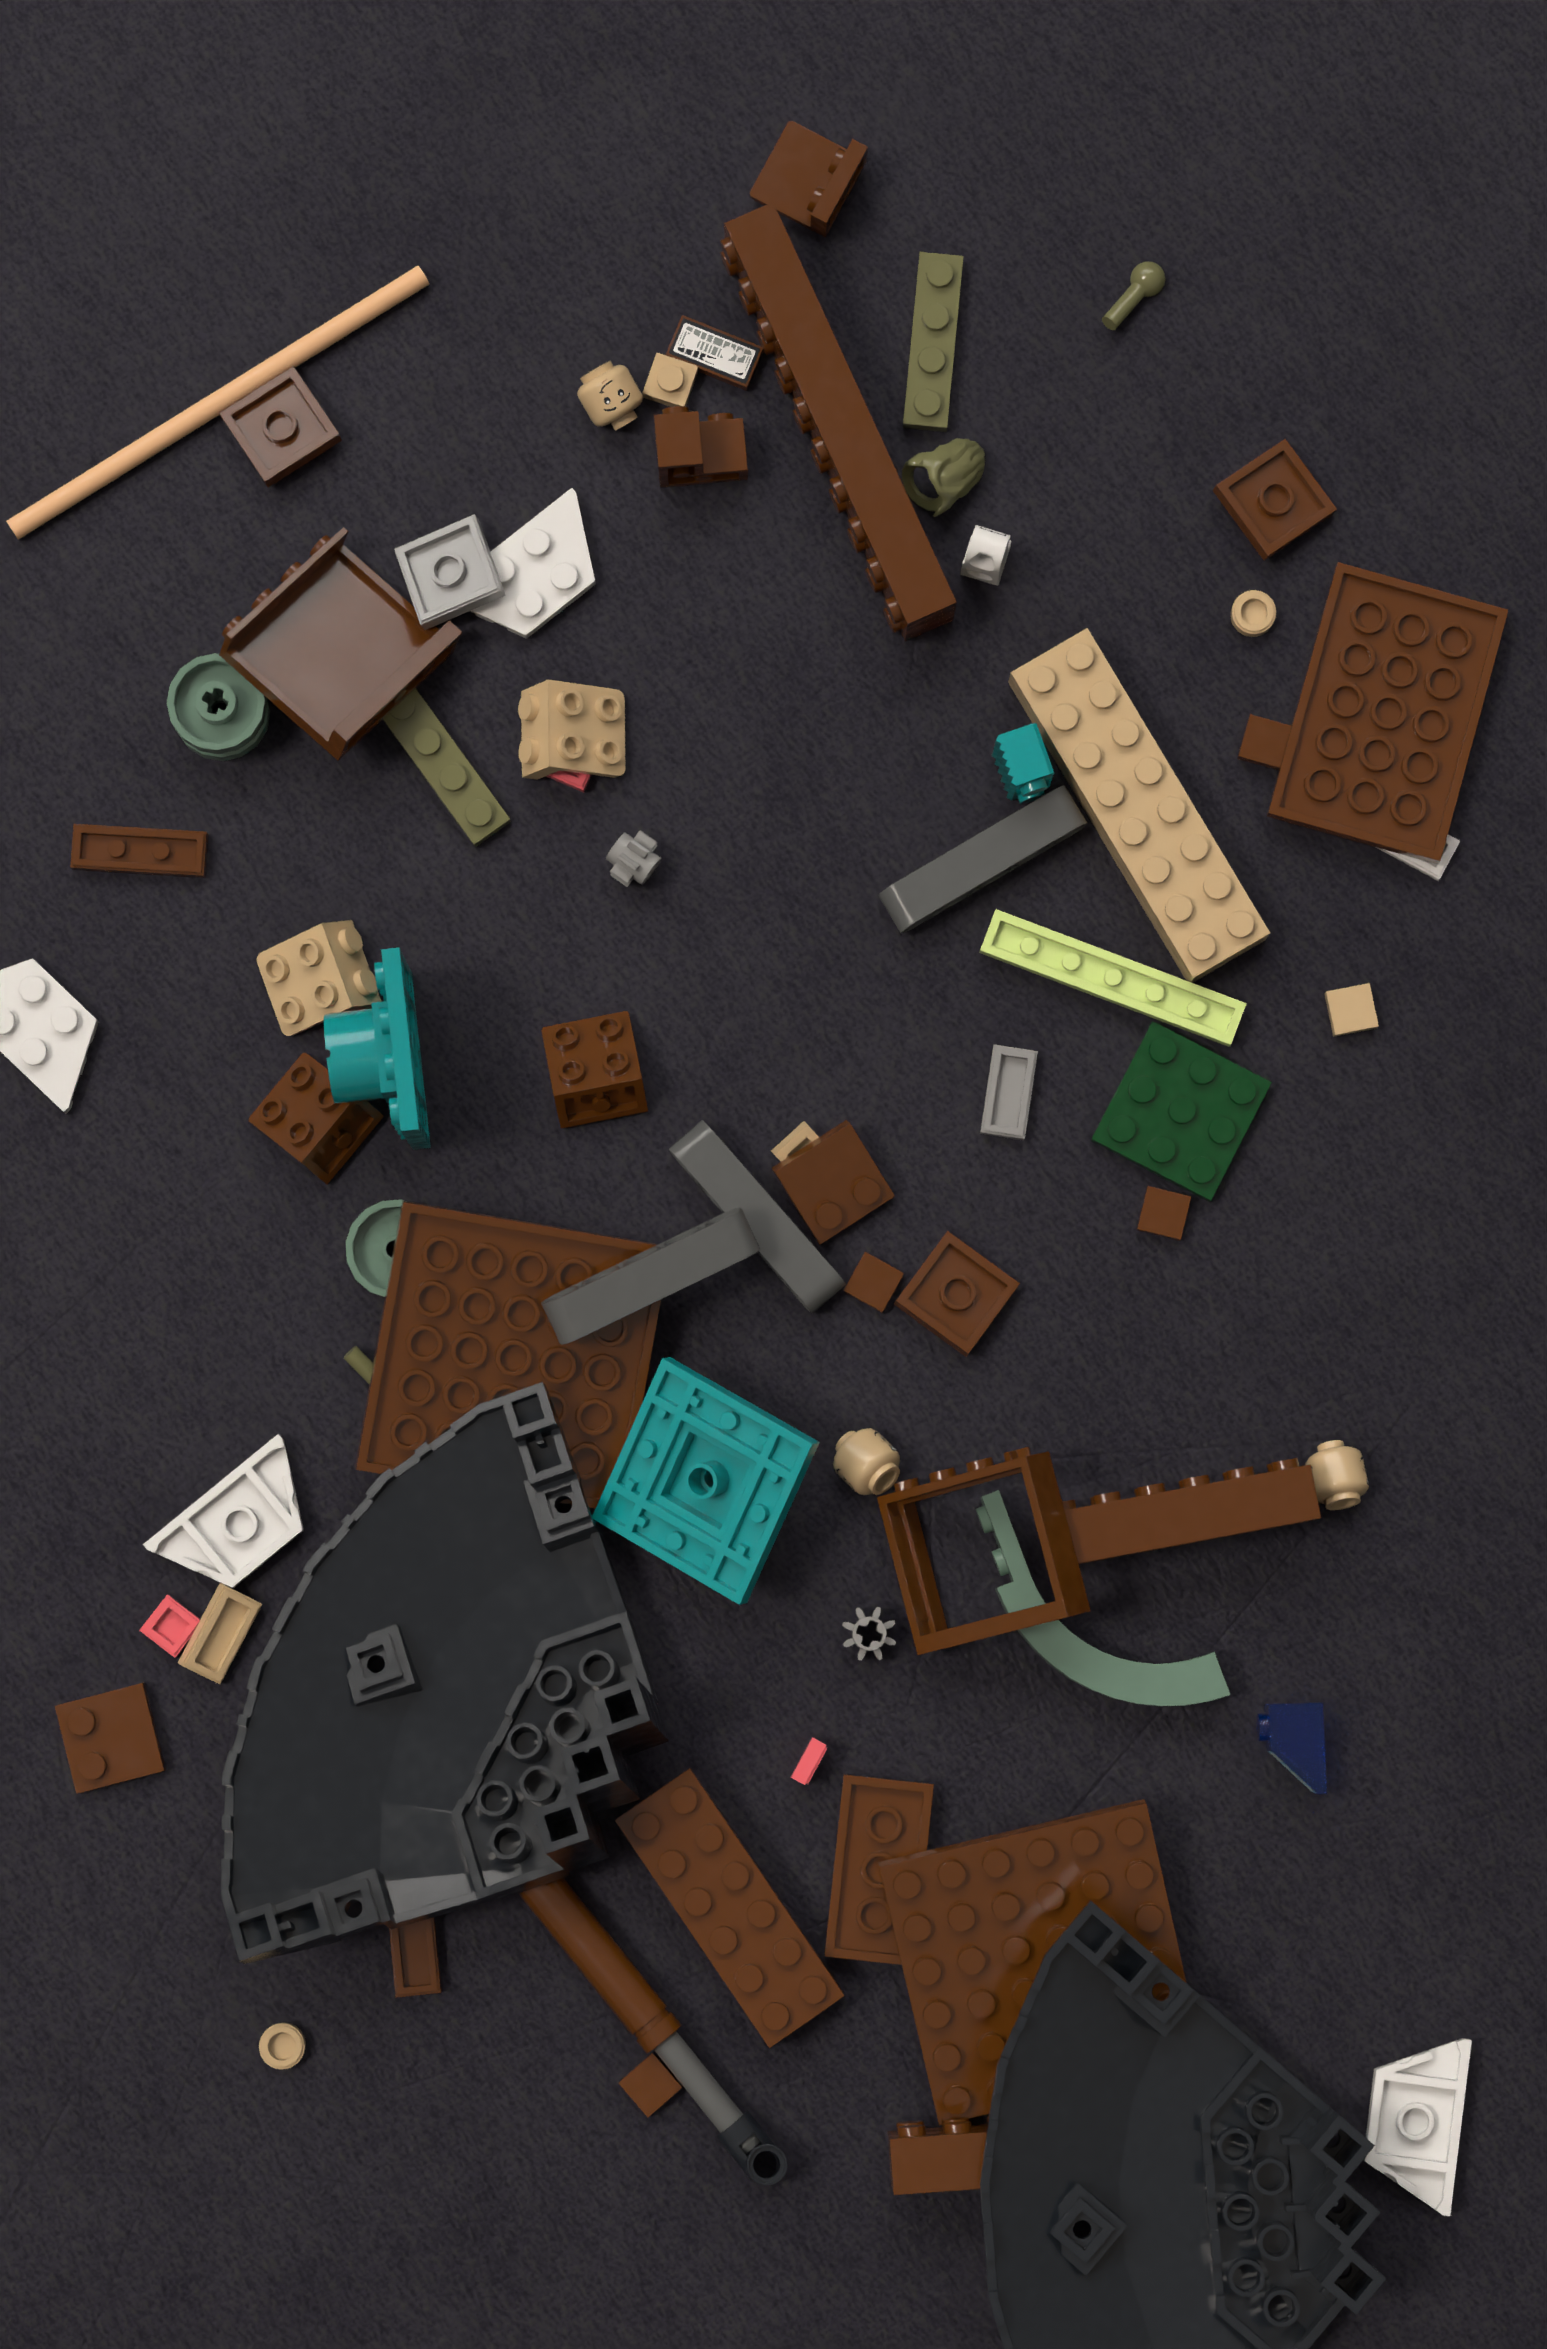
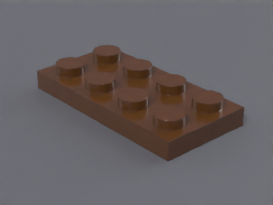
(875, 1824)

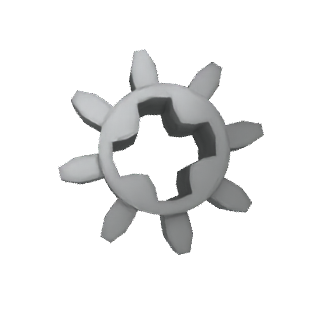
(633, 858)
(880, 1628)

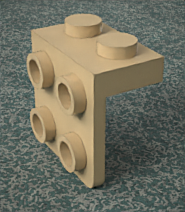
(572, 730)
(317, 976)

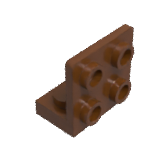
(809, 177)
(594, 1069)
(308, 1122)

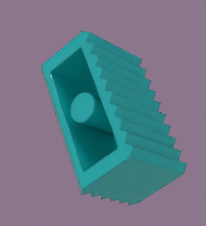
(1023, 763)

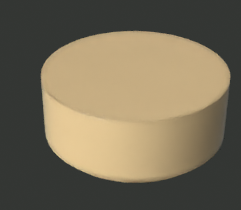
(1253, 613)
(282, 2045)

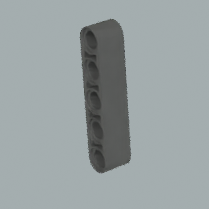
(982, 859)
(779, 1239)
(650, 1276)

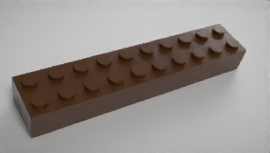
(838, 422)

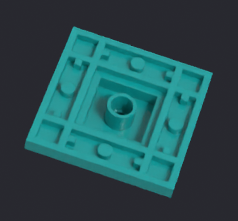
(379, 1051)
(705, 1480)

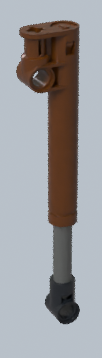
(648, 2019)

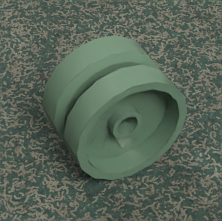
(229, 732)
(368, 1243)

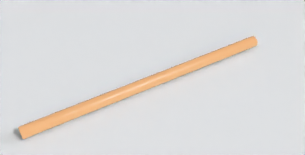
(216, 402)

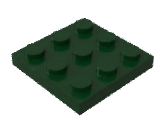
(1181, 1111)

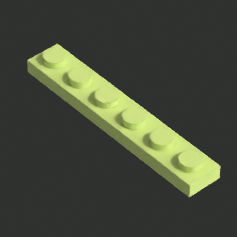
(1112, 978)

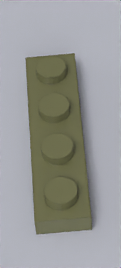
(933, 341)
(446, 769)

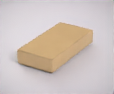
(220, 1633)

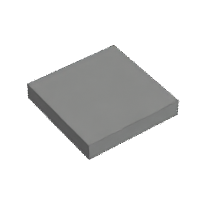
(449, 572)

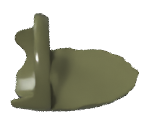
(951, 469)

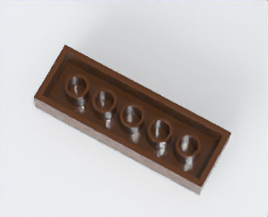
(1192, 1512)
(729, 1907)

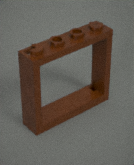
(915, 1568)

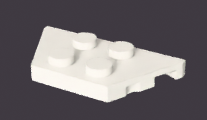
(541, 569)
(44, 1030)
(237, 1520)
(1419, 2121)

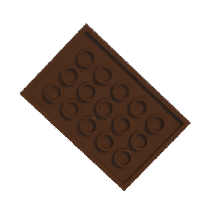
(1387, 713)

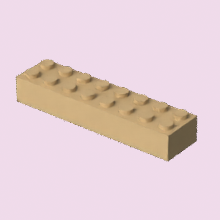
(1138, 806)

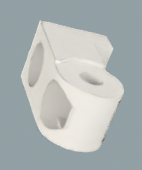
(986, 555)

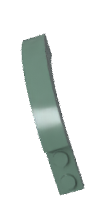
(1121, 1679)

